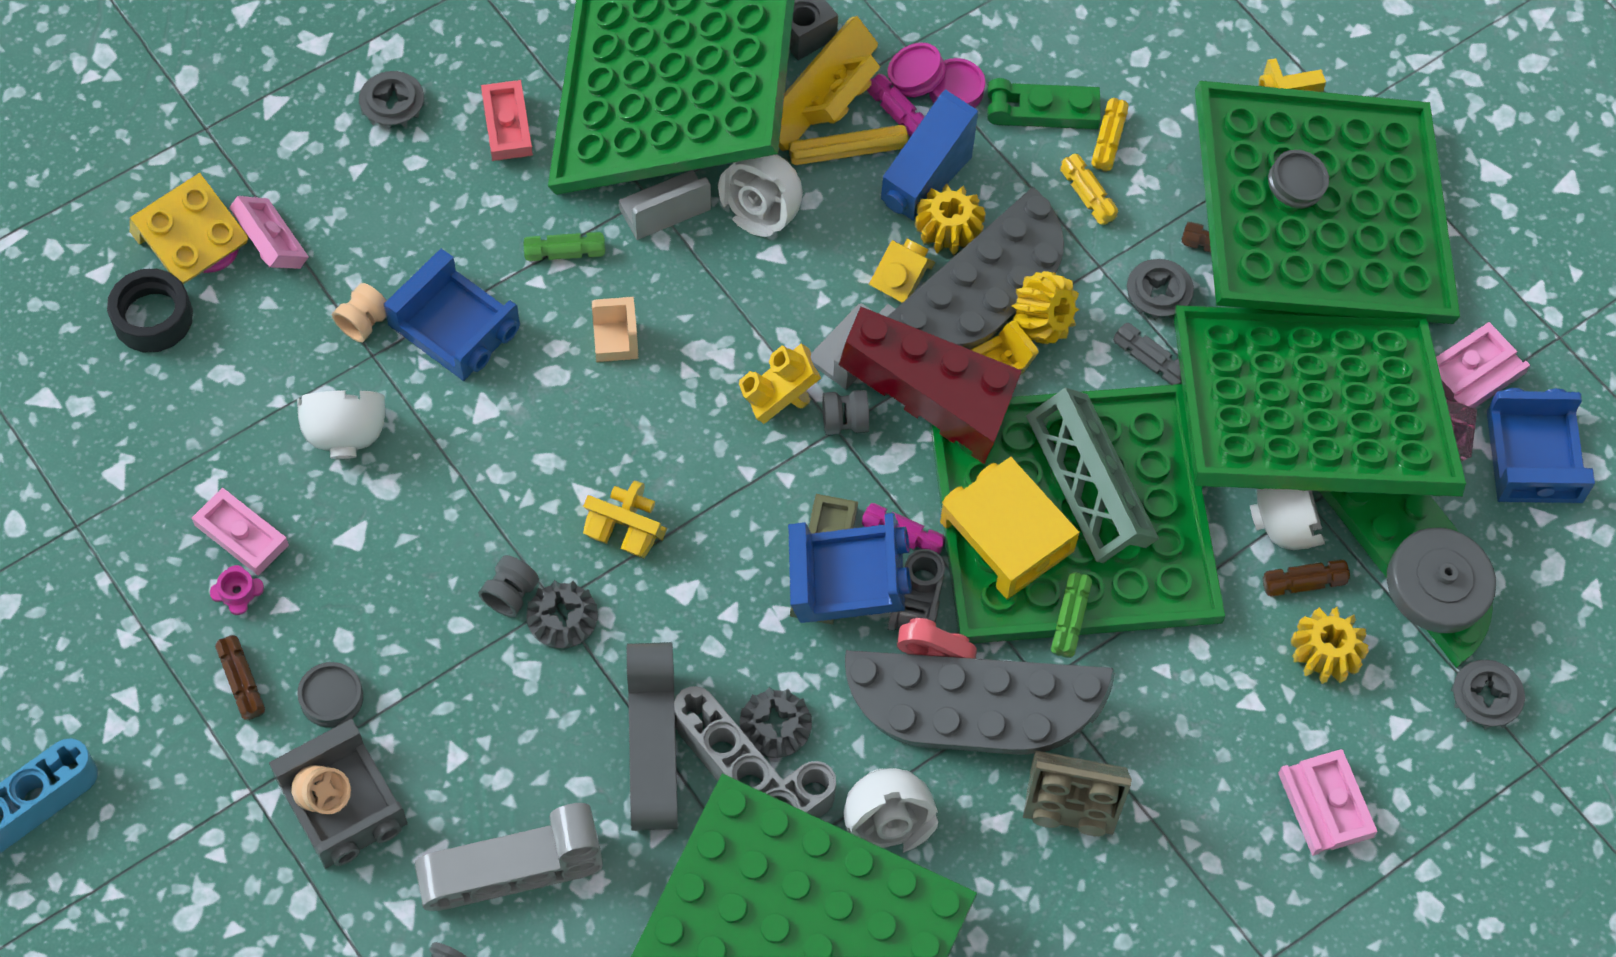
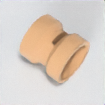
(360, 312)
(331, 791)

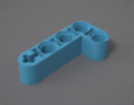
(24, 816)

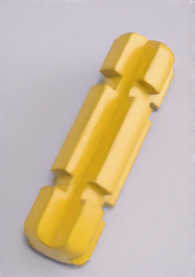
(1110, 134)
(1089, 189)

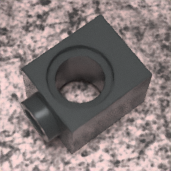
(812, 26)

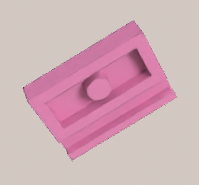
(1479, 366)
(1327, 802)

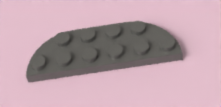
(978, 286)
(976, 701)

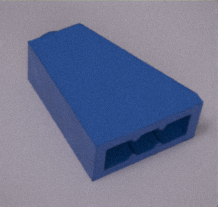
(931, 154)

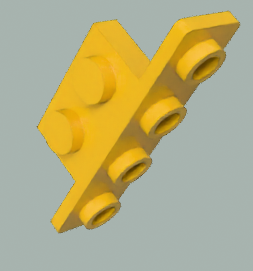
(830, 82)

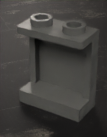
(371, 810)

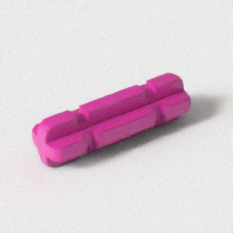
(895, 103)
(918, 537)

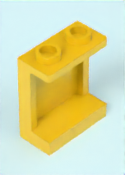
(1010, 525)

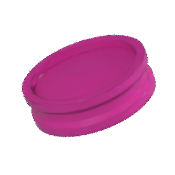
(916, 69)
(963, 80)

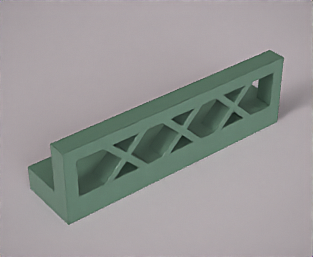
(1106, 472)

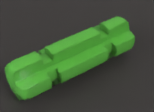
(564, 246)
(1071, 615)

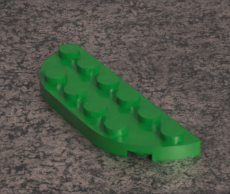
(1381, 525)

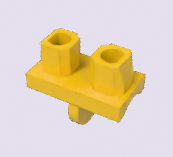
(782, 384)
(641, 529)

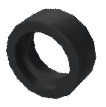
(139, 285)

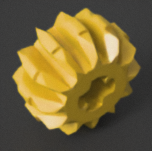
(949, 218)
(1046, 307)
(1324, 657)

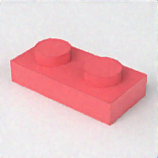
(506, 120)

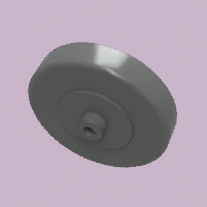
(1441, 580)

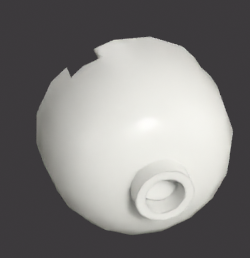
(761, 193)
(341, 421)
(1288, 518)
(891, 809)

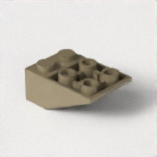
(1076, 793)

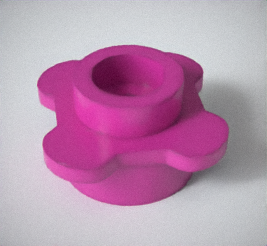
(236, 577)

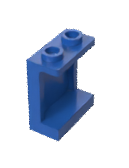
(451, 317)
(1537, 447)
(848, 571)

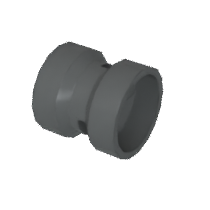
(855, 412)
(508, 586)

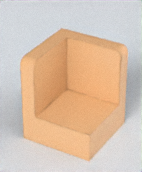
(615, 329)

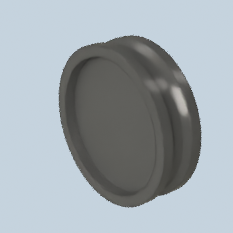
(1298, 179)
(330, 694)

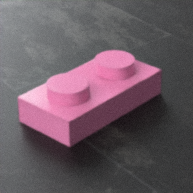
(268, 232)
(240, 531)

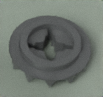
(378, 91)
(1157, 273)
(548, 628)
(1502, 683)
(793, 732)

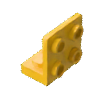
(188, 229)

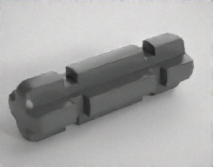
(1148, 353)

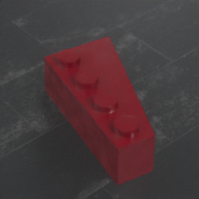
(933, 378)

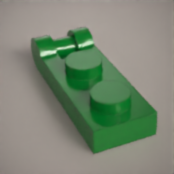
(1043, 105)

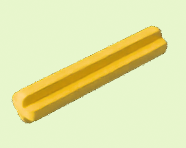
(848, 144)

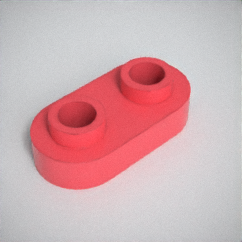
(924, 638)

